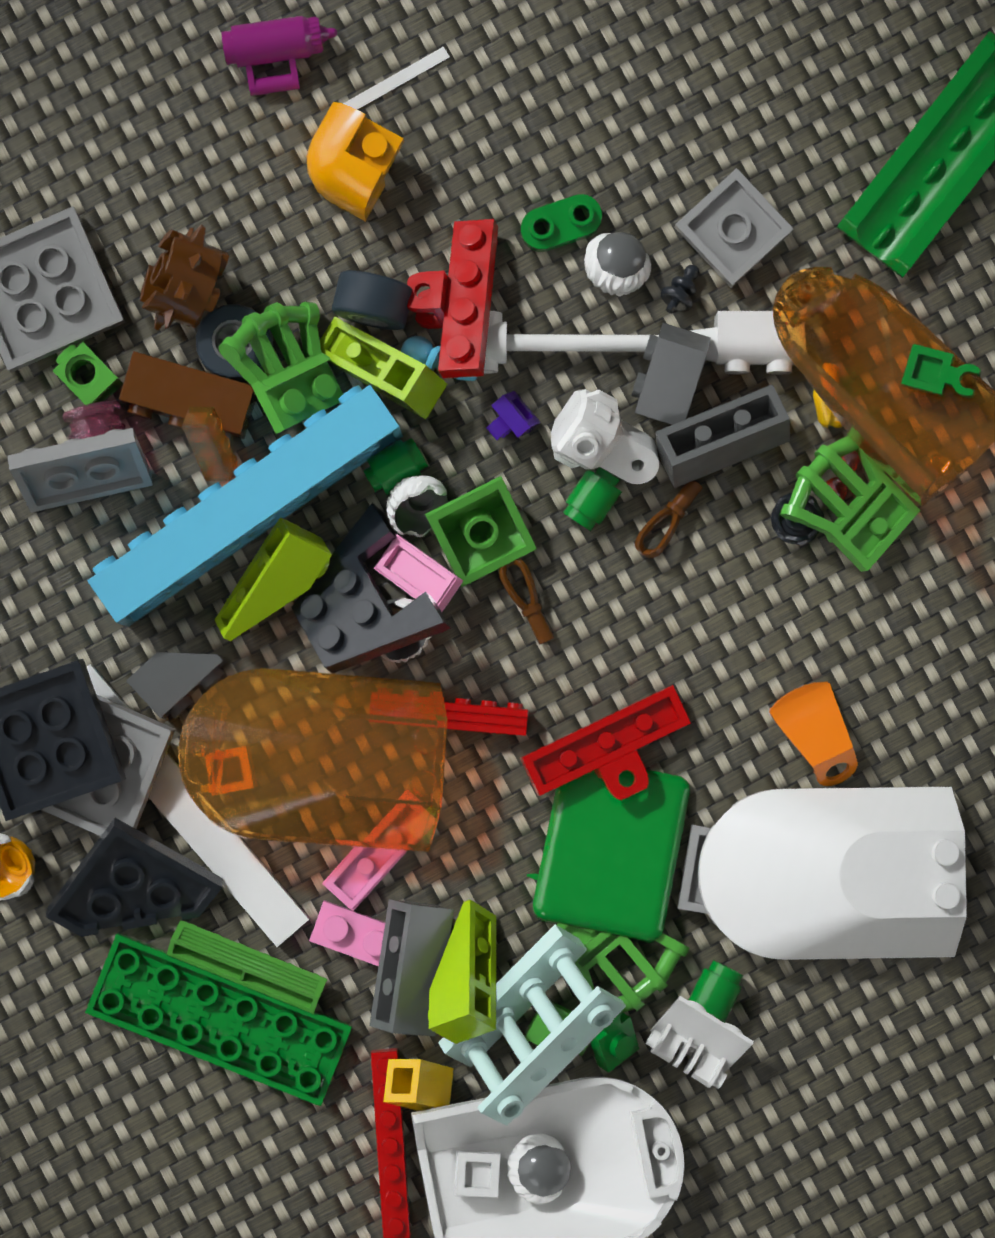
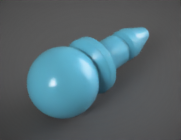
(423, 351)

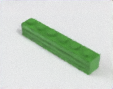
(246, 966)

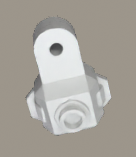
(594, 436)

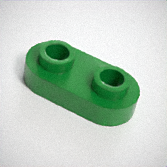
(562, 224)

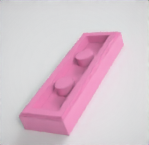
(360, 874)

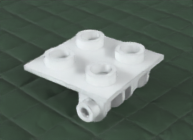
(702, 1037)

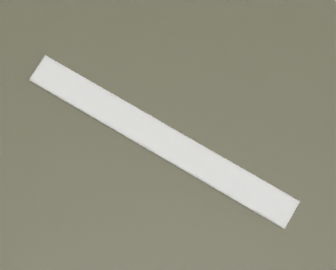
(398, 79)

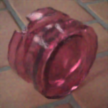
(93, 419)

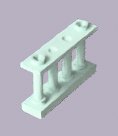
(515, 993)

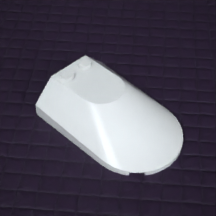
(838, 873)
(619, 1152)

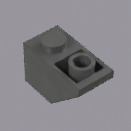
(172, 678)

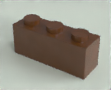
(171, 388)

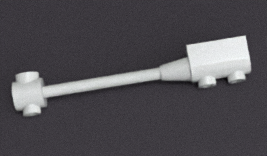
(735, 342)

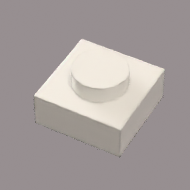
(477, 1174)

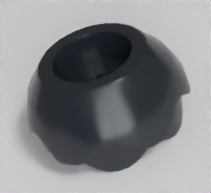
(791, 531)

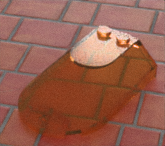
(854, 351)
(318, 758)

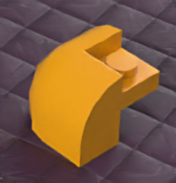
(351, 159)

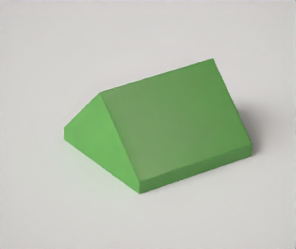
(481, 531)

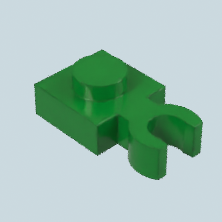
(932, 371)
(615, 1043)

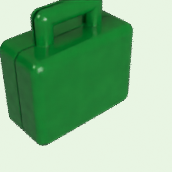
(612, 859)

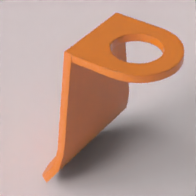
(816, 729)

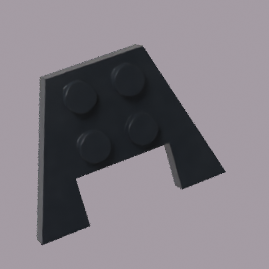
(347, 611)

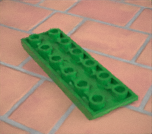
(930, 168)
(218, 1020)

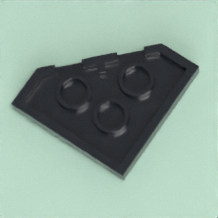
(131, 885)

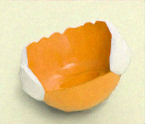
(16, 867)

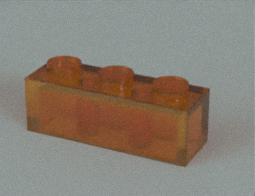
(209, 443)

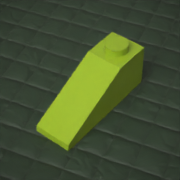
(382, 367)
(277, 575)
(465, 982)

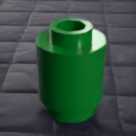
(394, 464)
(592, 498)
(717, 990)

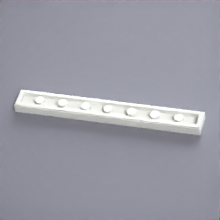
(220, 850)

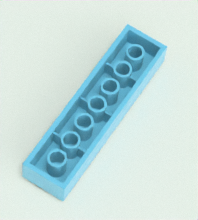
(245, 506)

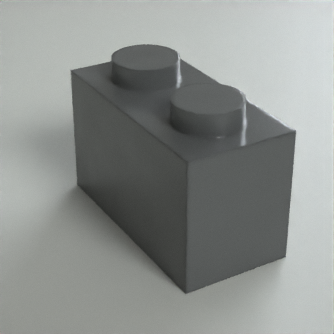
(672, 374)

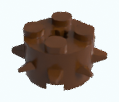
(183, 279)

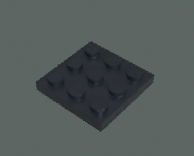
(53, 741)

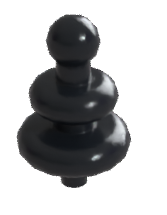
(678, 295)

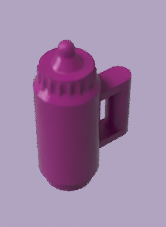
(272, 43)

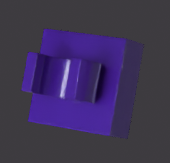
(513, 416)

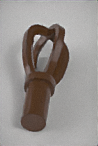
(676, 510)
(530, 611)

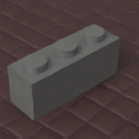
(723, 436)
(408, 962)

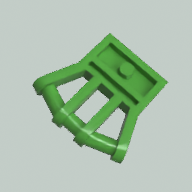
(289, 392)
(870, 520)
(601, 943)

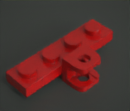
(460, 299)
(608, 746)

